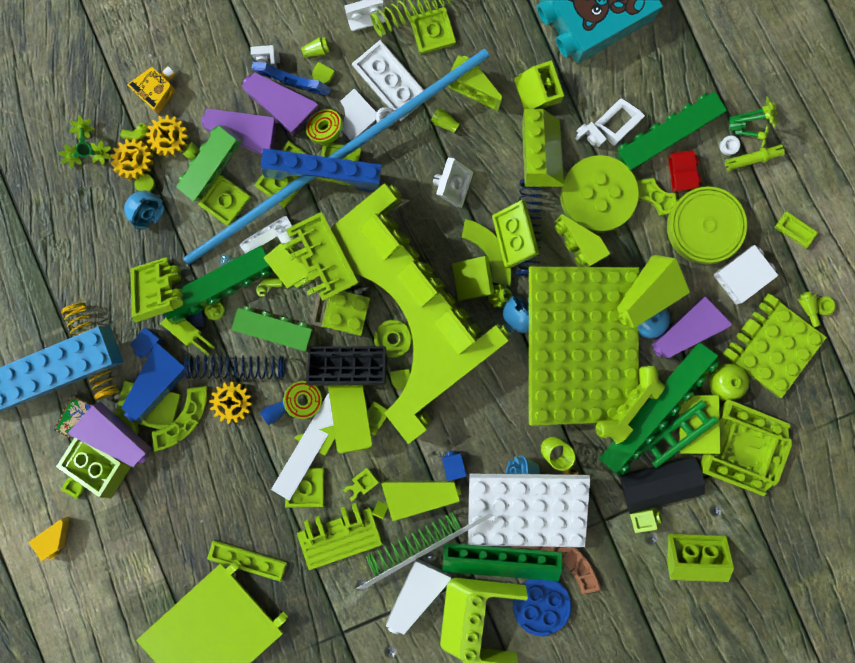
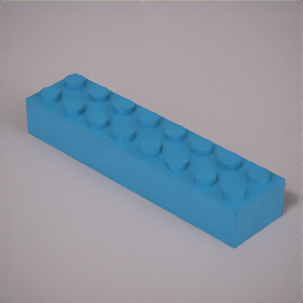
(58, 366)

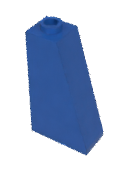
(153, 383)

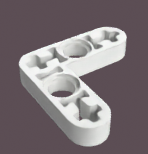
(275, 229)

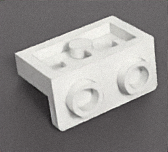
(359, 13)

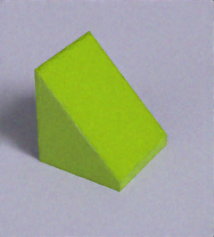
(380, 509)

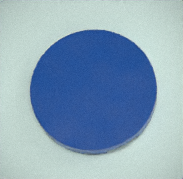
(545, 608)

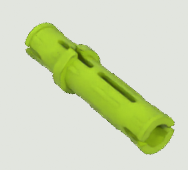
(762, 155)

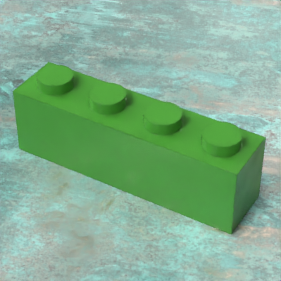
(209, 163)
(272, 329)

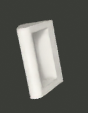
(612, 137)

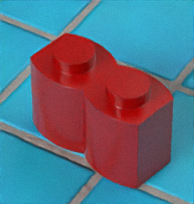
(683, 171)

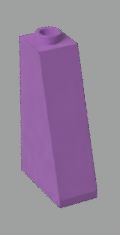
(283, 104)
(255, 130)
(692, 327)
(110, 435)

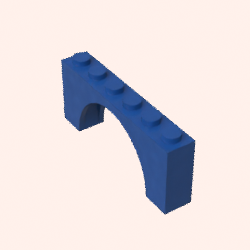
(281, 164)

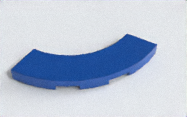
(290, 80)

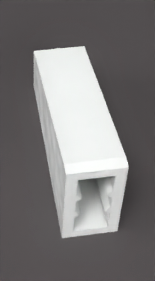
(417, 593)

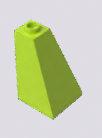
(653, 291)

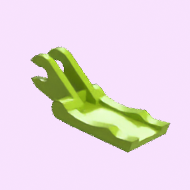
(186, 333)

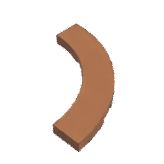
(577, 564)

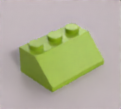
(699, 558)

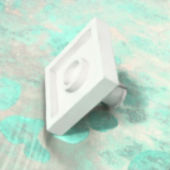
(454, 182)

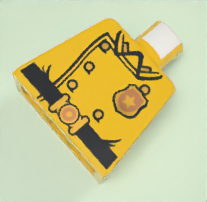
(154, 87)

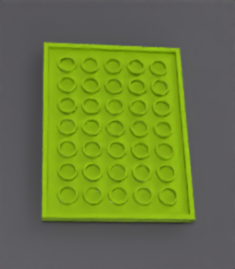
(578, 348)

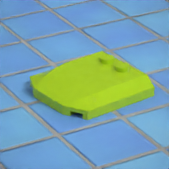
(750, 449)

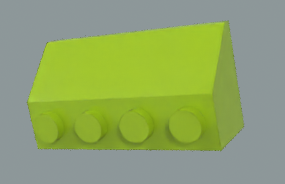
(542, 149)

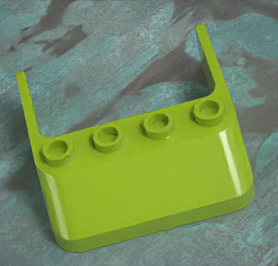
(465, 619)

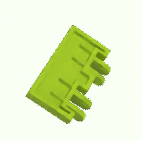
(323, 255)
(153, 290)
(340, 539)

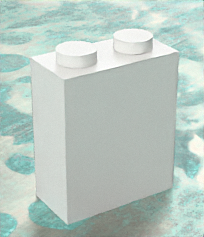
(746, 274)

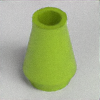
(316, 48)
(444, 120)

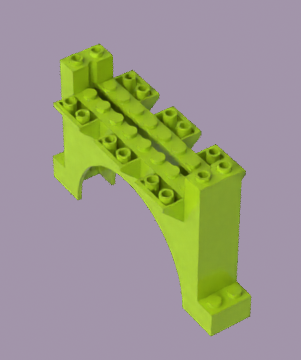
(442, 335)

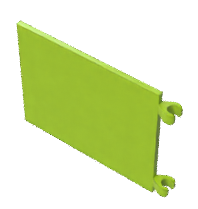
(213, 624)

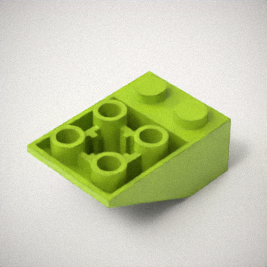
(583, 243)

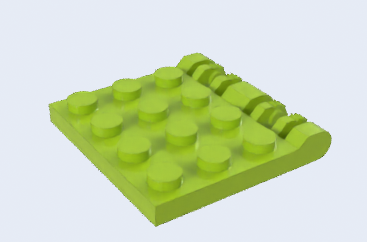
(776, 348)

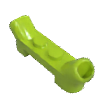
(618, 427)

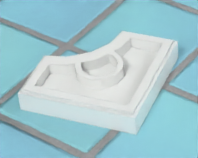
(358, 115)

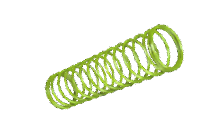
(382, 32)
(567, 458)

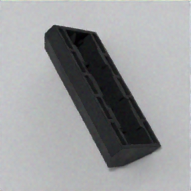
(346, 365)
(662, 485)

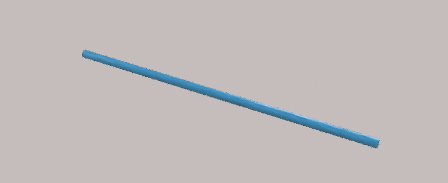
(339, 154)

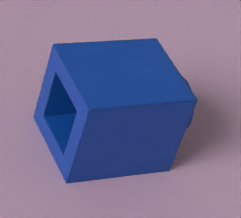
(145, 342)
(453, 465)

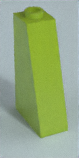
(415, 497)

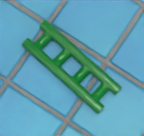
(691, 434)

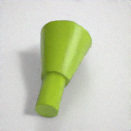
(809, 304)

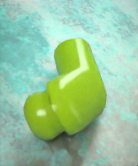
(138, 133)
(267, 284)

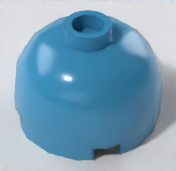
(143, 208)
(516, 315)
(655, 325)

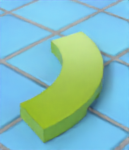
(489, 244)
(185, 422)

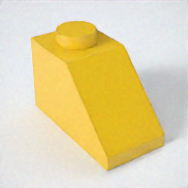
(51, 540)

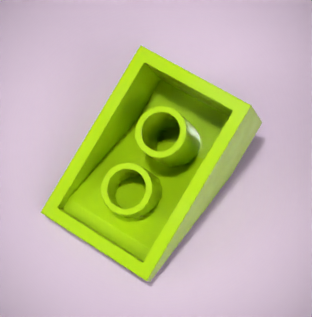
(476, 86)
(93, 468)

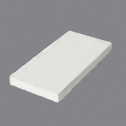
(387, 77)

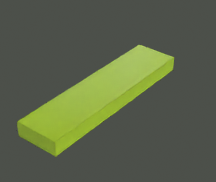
(251, 561)

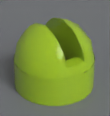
(190, 150)

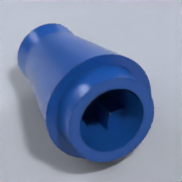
(273, 412)

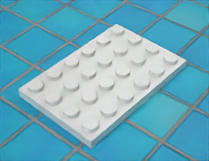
(528, 509)

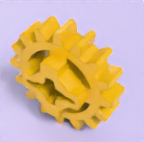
(173, 130)
(123, 156)
(230, 409)

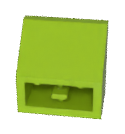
(539, 87)

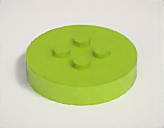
(599, 193)
(707, 225)

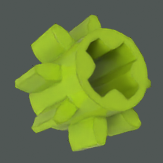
(500, 296)

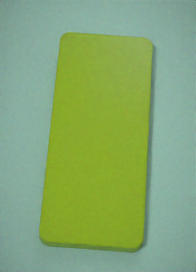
(350, 418)

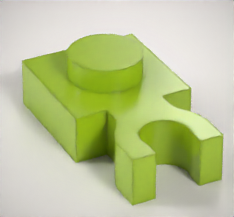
(363, 482)

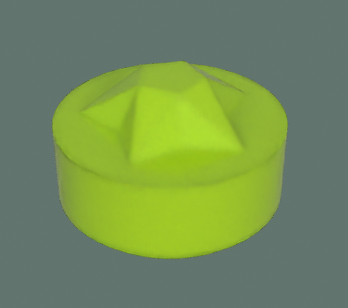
(215, 311)

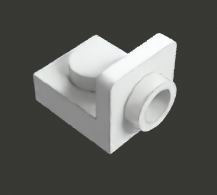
(263, 53)
(594, 137)

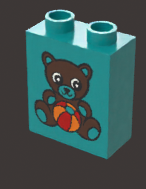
(595, 24)

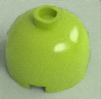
(728, 382)

